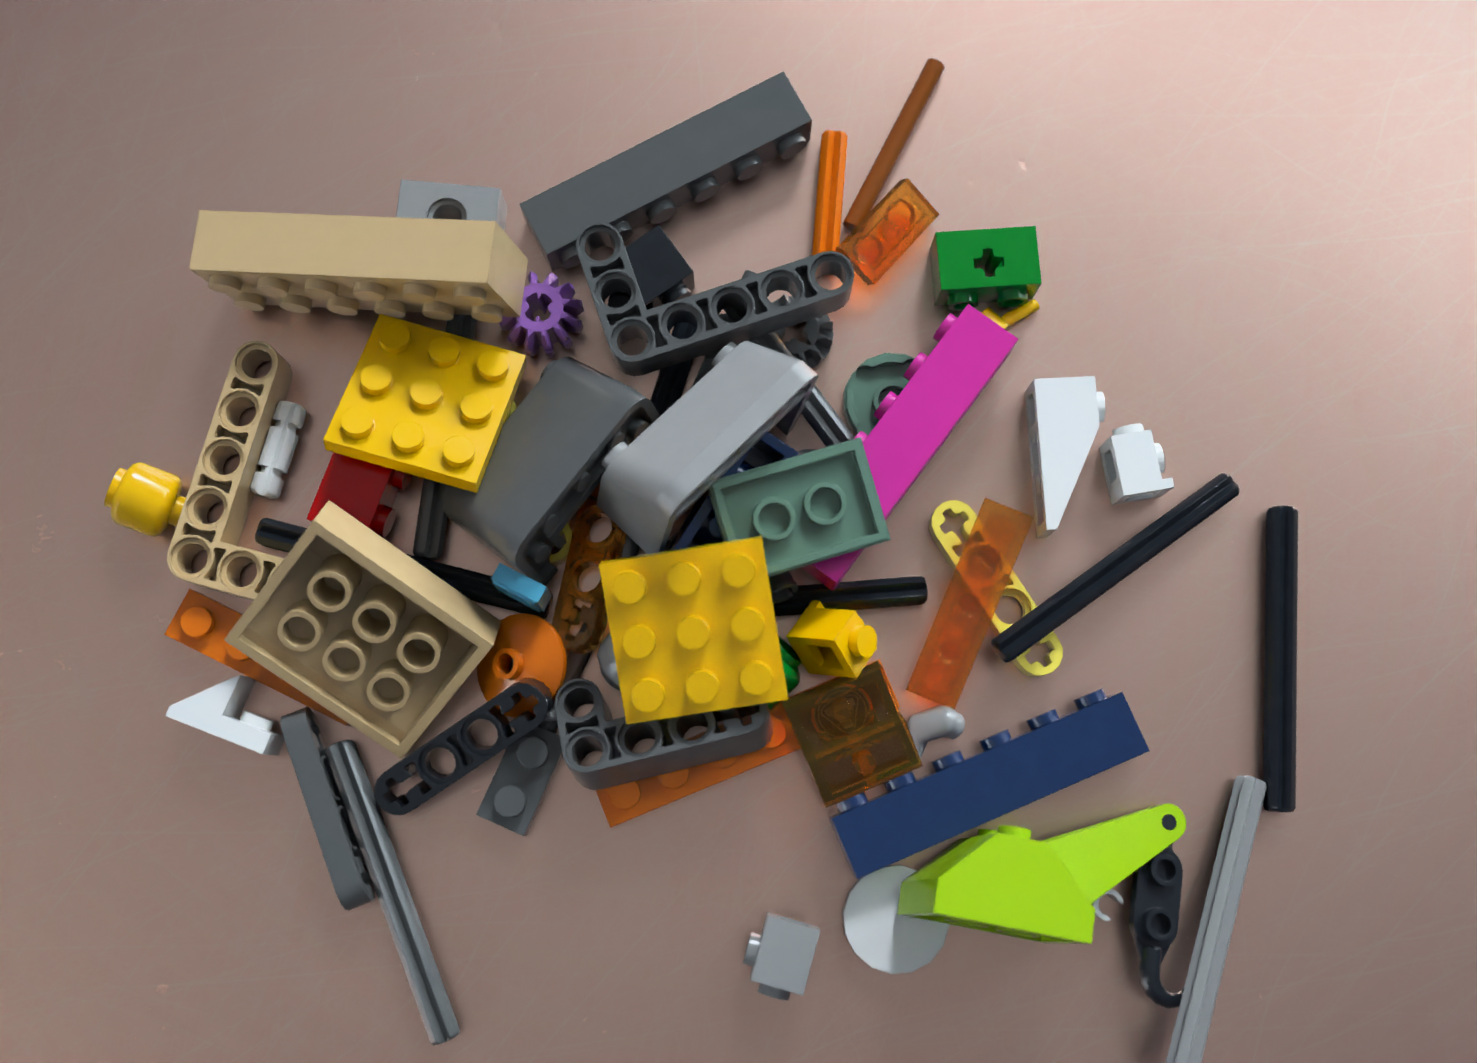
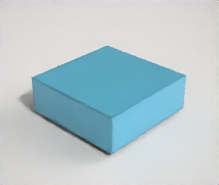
(521, 588)

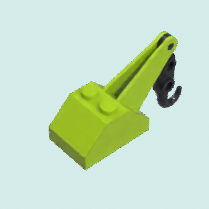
(1047, 886)

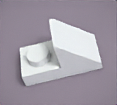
(219, 711)

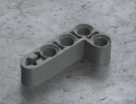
(669, 752)

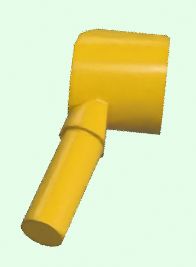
(1014, 315)

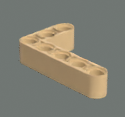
(212, 486)

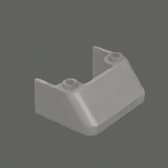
(701, 439)

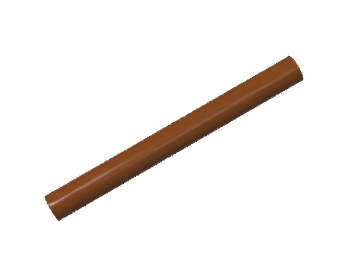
(894, 143)

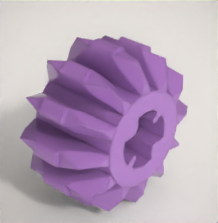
(554, 329)

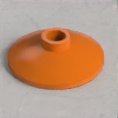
(535, 653)

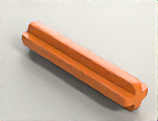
(829, 191)

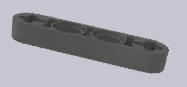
(326, 809)

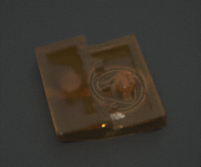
(852, 734)

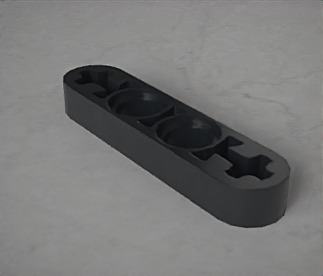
(465, 749)

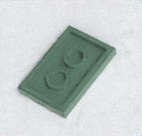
(803, 506)

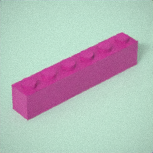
(925, 413)

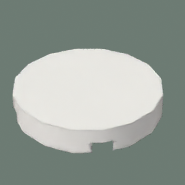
(881, 935)

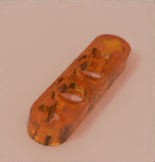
(582, 555)

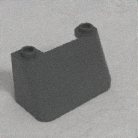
(548, 463)

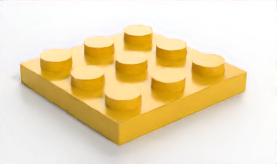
(426, 403)
(693, 630)

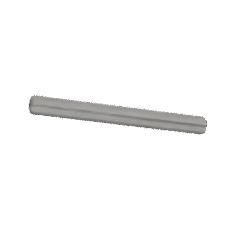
(1217, 921)

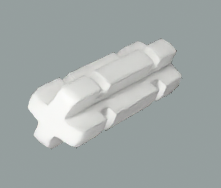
(278, 450)

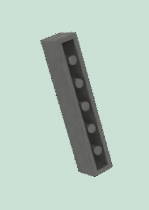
(671, 169)

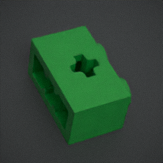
(1005, 252)

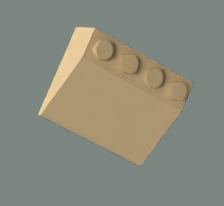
(365, 630)

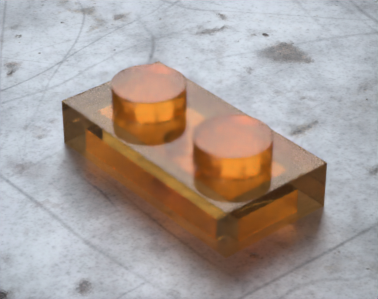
(887, 231)

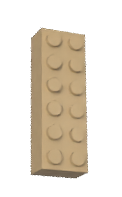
(361, 264)

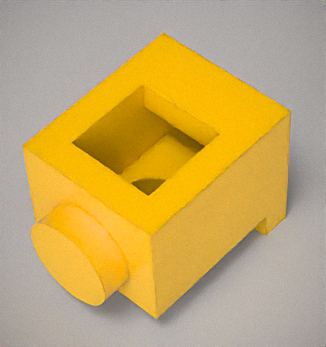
(841, 640)

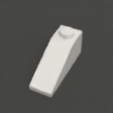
(1061, 430)

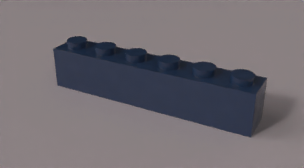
(988, 783)

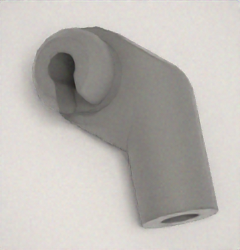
(934, 724)

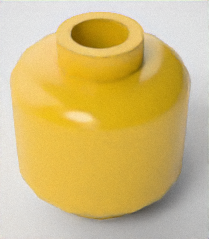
(145, 499)

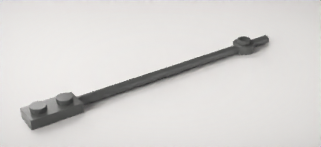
(534, 758)

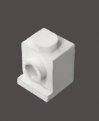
(1133, 465)

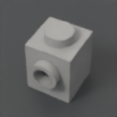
(781, 955)

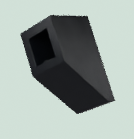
(659, 271)

